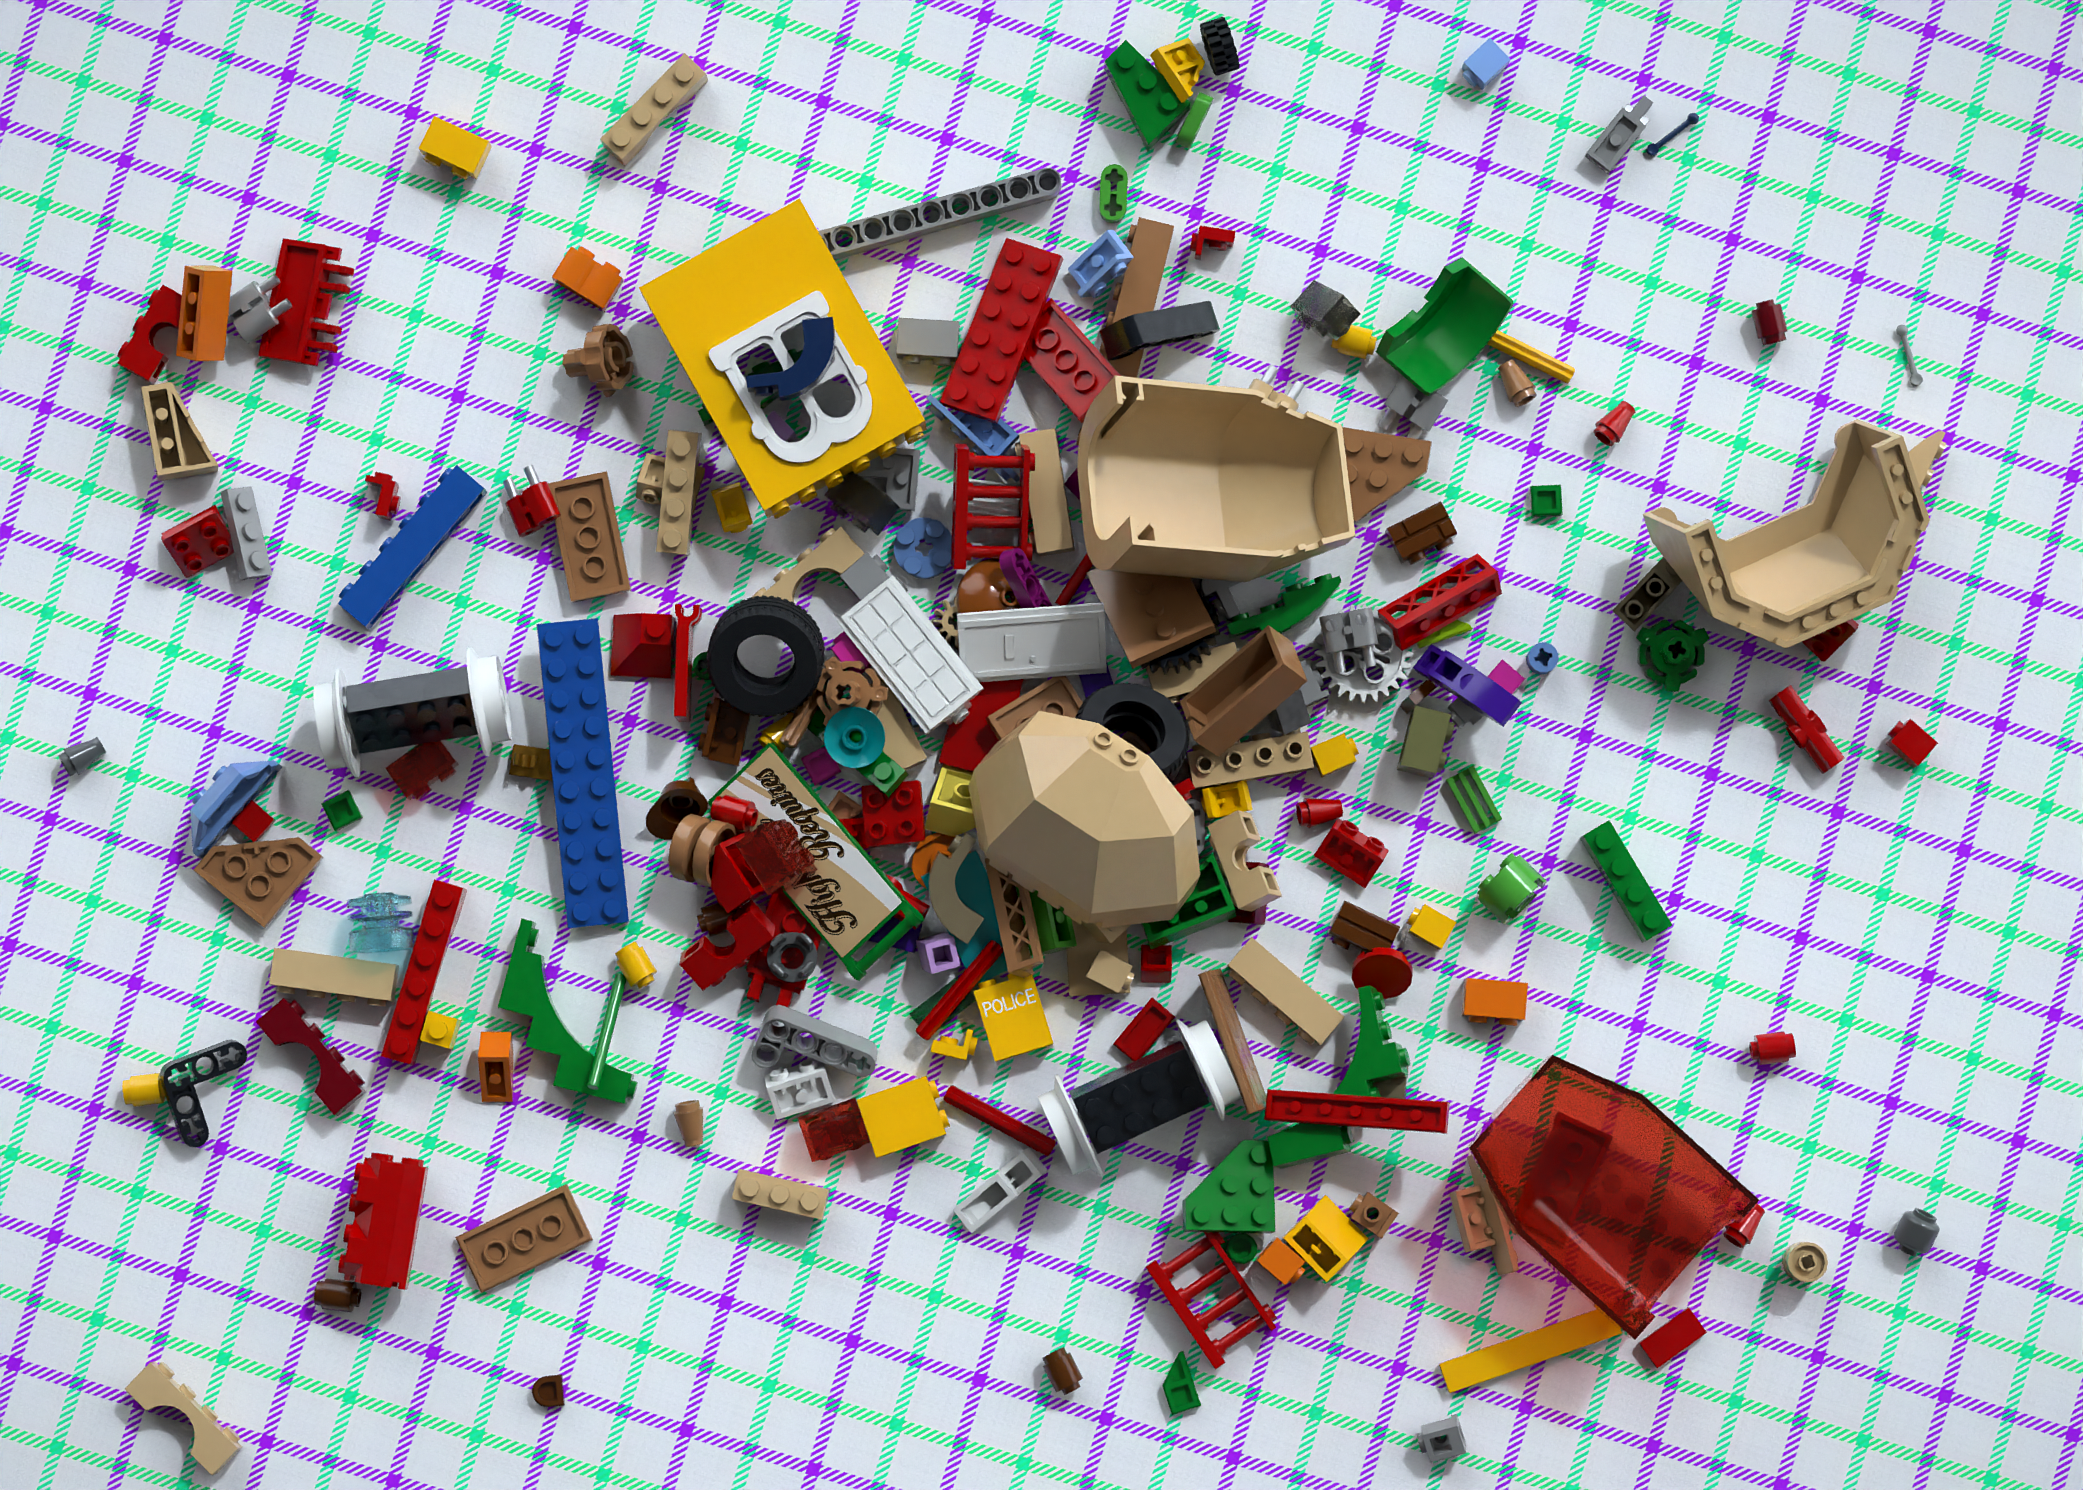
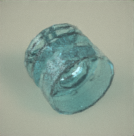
(380, 923)

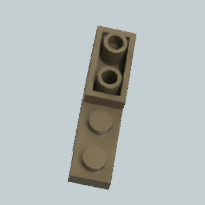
(1648, 594)

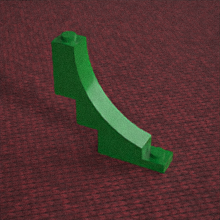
(528, 994)

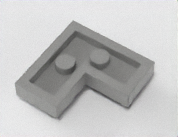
(901, 474)

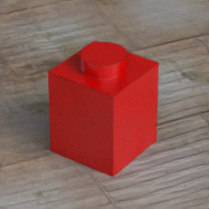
(1910, 742)

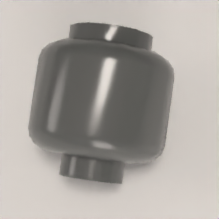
(1916, 1232)

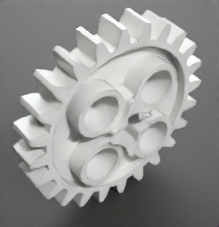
(1356, 681)

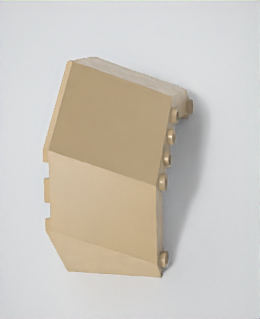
(1816, 561)

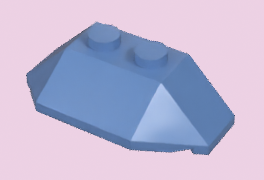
(226, 799)

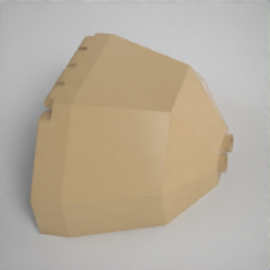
(1085, 822)

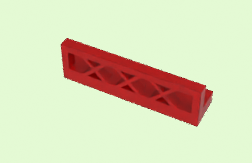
(1445, 605)

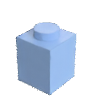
(1485, 64)

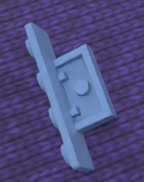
(988, 437)

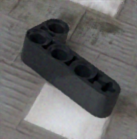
(1158, 329)

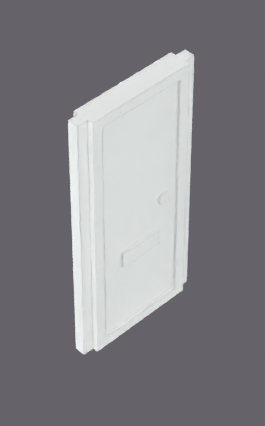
(1033, 642)
(910, 654)

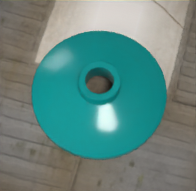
(843, 748)

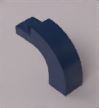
(808, 370)

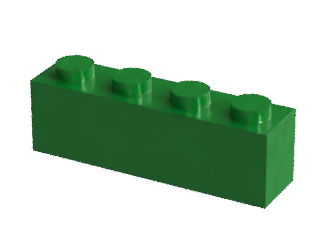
(1625, 881)

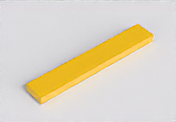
(1526, 1350)

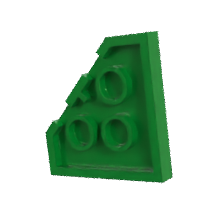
(1235, 1194)

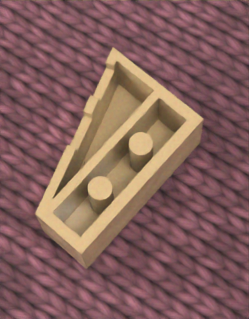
(173, 436)

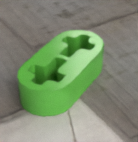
(1194, 120)
(1106, 193)

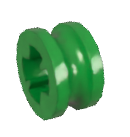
(701, 657)

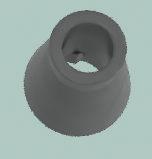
(81, 756)

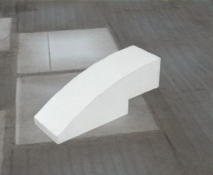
(1000, 1190)

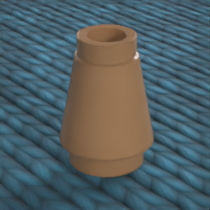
(1517, 385)
(690, 1122)

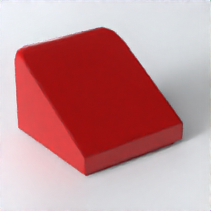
(1156, 964)

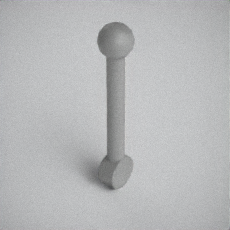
(1916, 379)

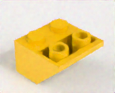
(1325, 1238)

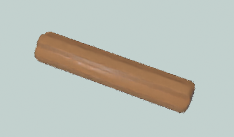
(801, 719)

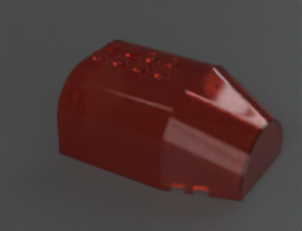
(1604, 1187)

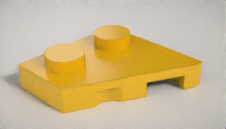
(1179, 66)

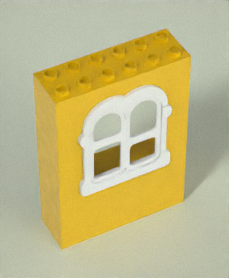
(748, 296)

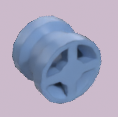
(1536, 659)

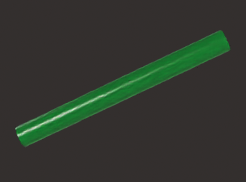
(606, 1031)

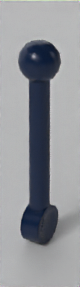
(1652, 149)

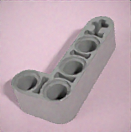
(814, 1047)

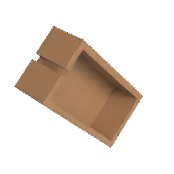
(1243, 691)

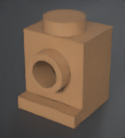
(1385, 1216)

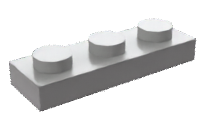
(246, 533)

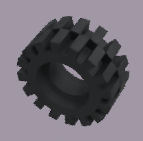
(1219, 46)

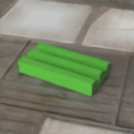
(1485, 795)

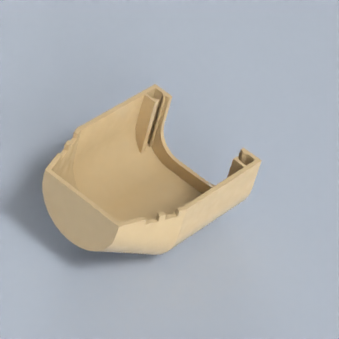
(1208, 481)

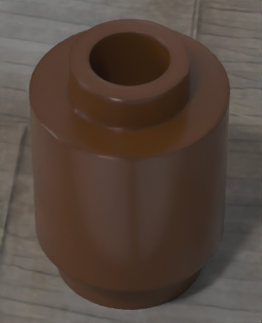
(713, 919)
(337, 1295)
(1062, 1371)

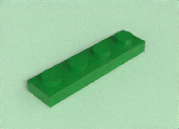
(882, 773)

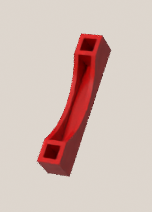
(423, 971)

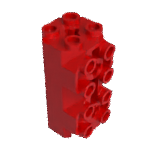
(384, 1221)

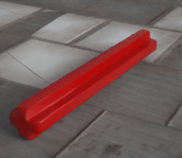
(959, 990)
(999, 1120)

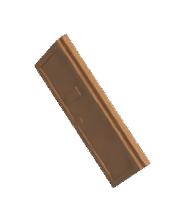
(1233, 1040)

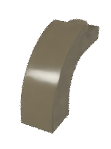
(950, 910)

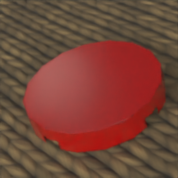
(1384, 970)

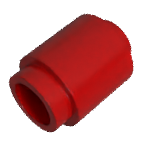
(734, 811)
(1772, 1048)

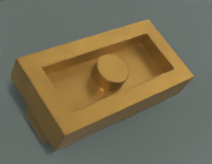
(531, 762)

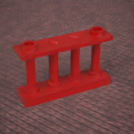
(965, 491)
(1199, 1323)

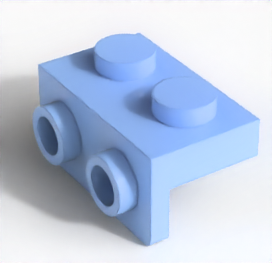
(1100, 264)

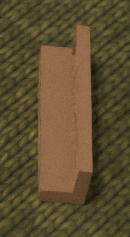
(1011, 924)

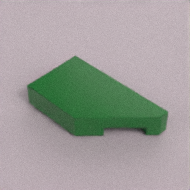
(1180, 1387)

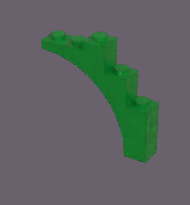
(1372, 1063)

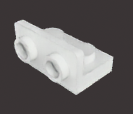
(799, 1088)

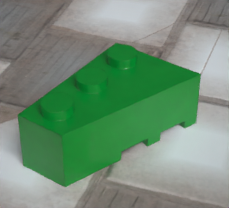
(1144, 93)
(1204, 908)

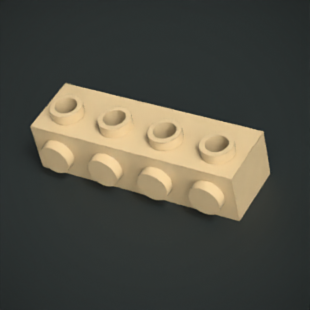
(1251, 760)

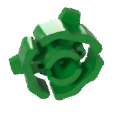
(1687, 644)

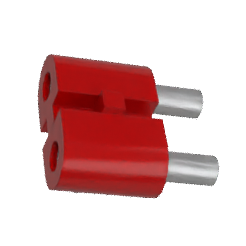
(533, 507)

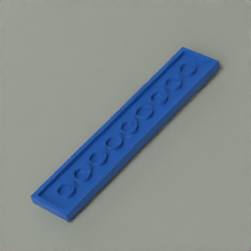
(582, 773)

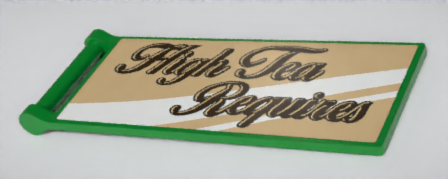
(848, 892)

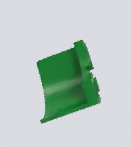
(1448, 330)

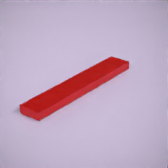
(1357, 1111)

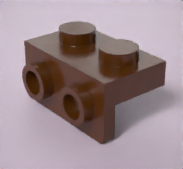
(724, 733)

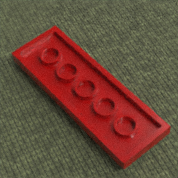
(1001, 330)

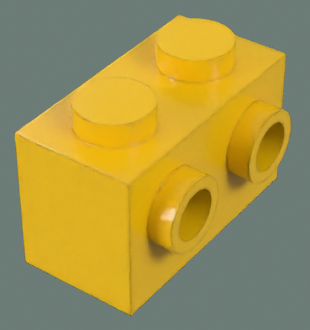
(454, 148)

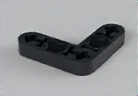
(185, 1086)

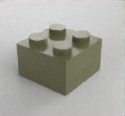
(1424, 742)

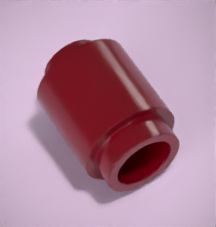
(1769, 322)

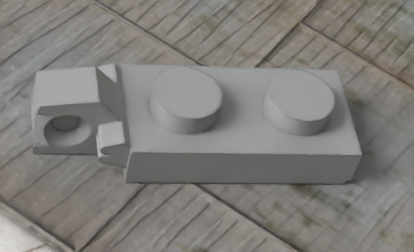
(1619, 135)

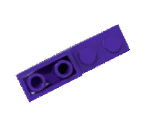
(1467, 684)

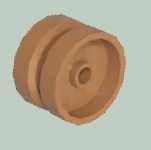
(693, 848)

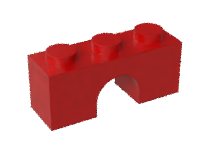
(140, 354)
(709, 963)

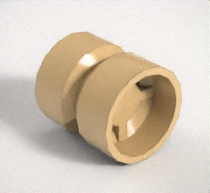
(1804, 1261)

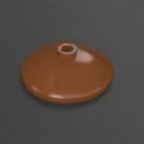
(984, 589)

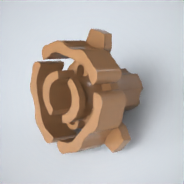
(602, 359)
(841, 679)

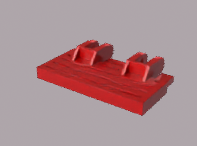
(303, 276)

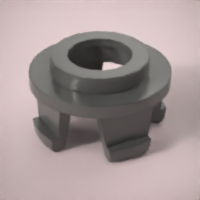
(794, 940)

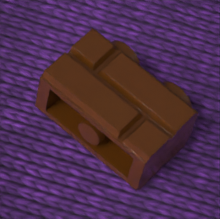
(1421, 533)
(1361, 929)

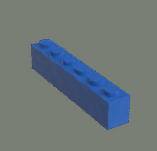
(412, 547)

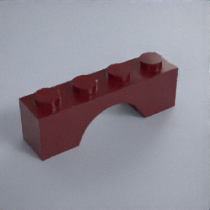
(337, 1085)

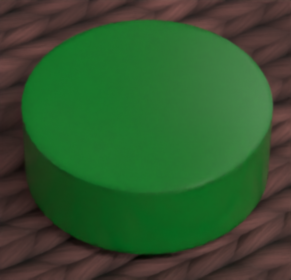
(1241, 1248)

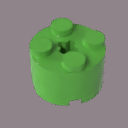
(1511, 888)

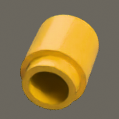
(1356, 342)
(635, 965)
(143, 1090)

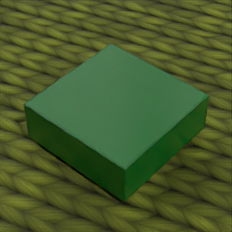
(1546, 500)
(342, 810)

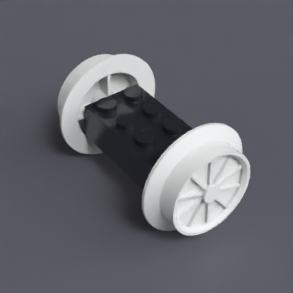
(412, 711)
(1140, 1096)

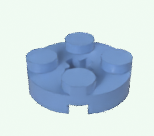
(914, 562)

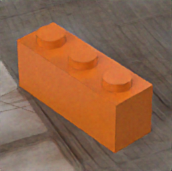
(204, 313)

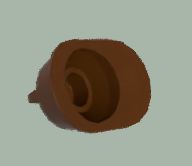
(675, 802)

